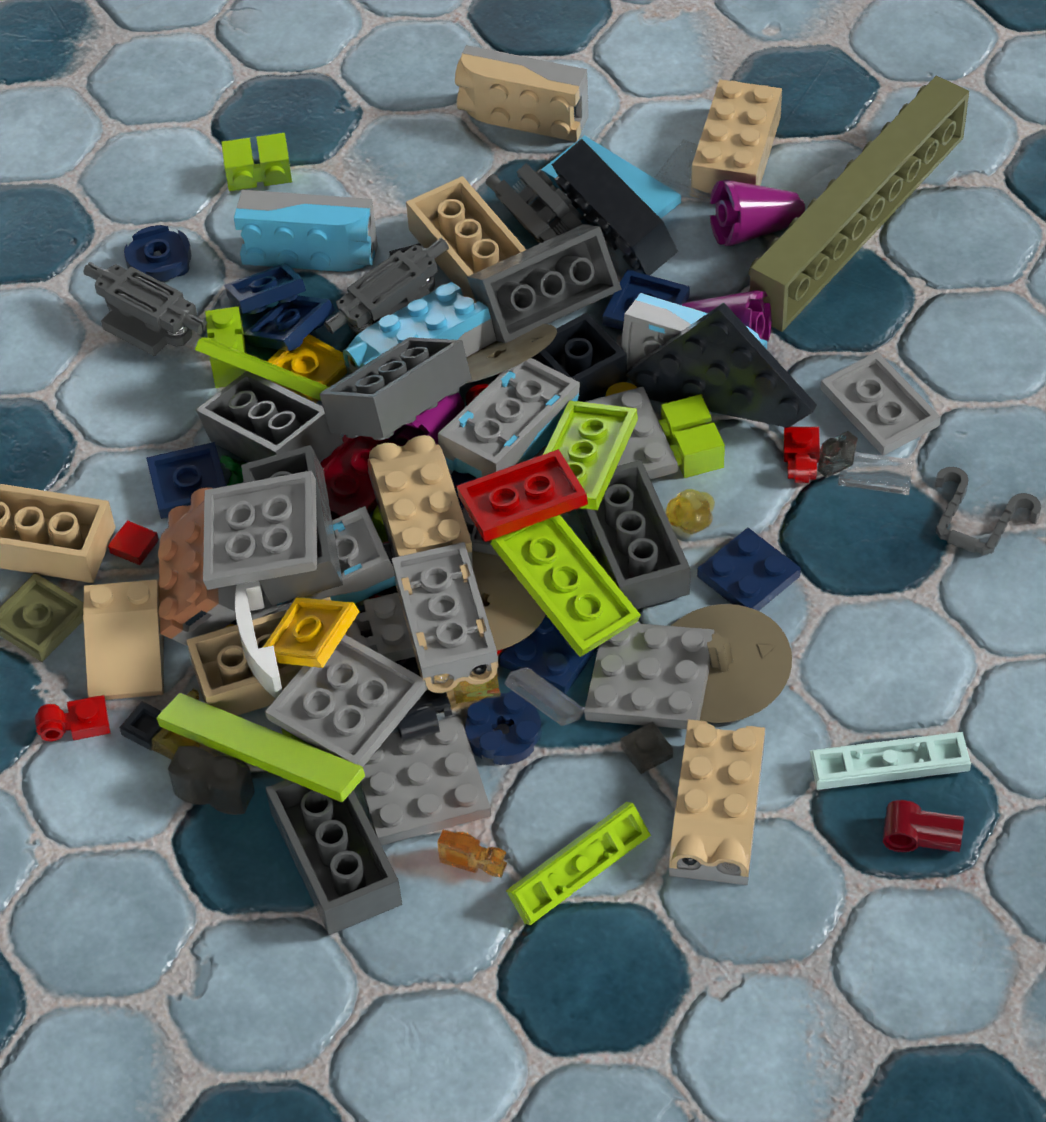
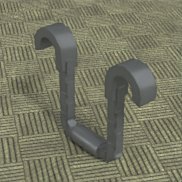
(965, 541)

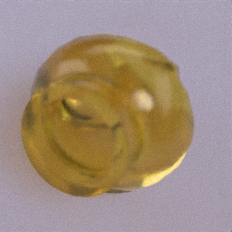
(691, 511)

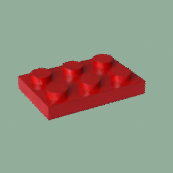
(522, 495)

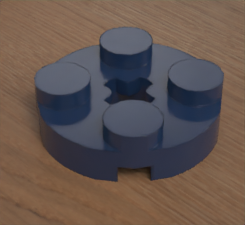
(172, 245)
(507, 709)

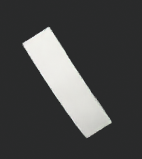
(261, 660)

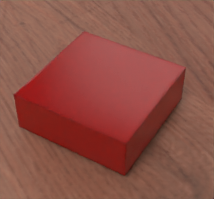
(133, 542)

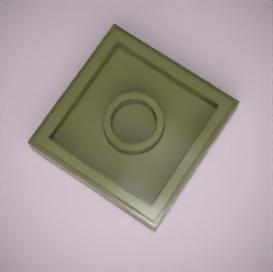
(39, 617)

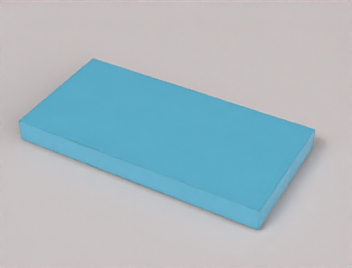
(651, 191)

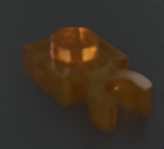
(465, 852)

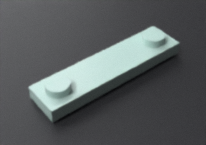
(889, 760)

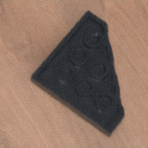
(727, 368)

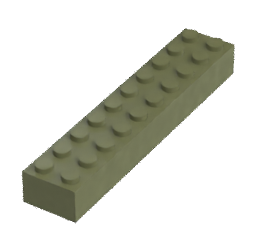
(860, 200)

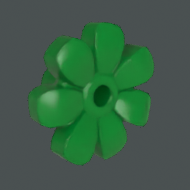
(235, 469)

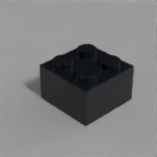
(586, 355)

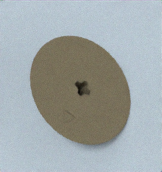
(503, 356)
(506, 602)
(747, 660)

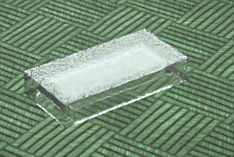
(878, 473)
(544, 696)

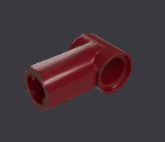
(911, 827)

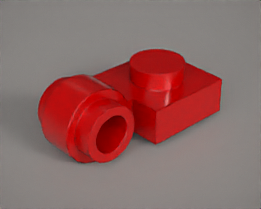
(801, 453)
(84, 718)

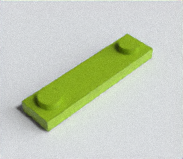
(578, 863)

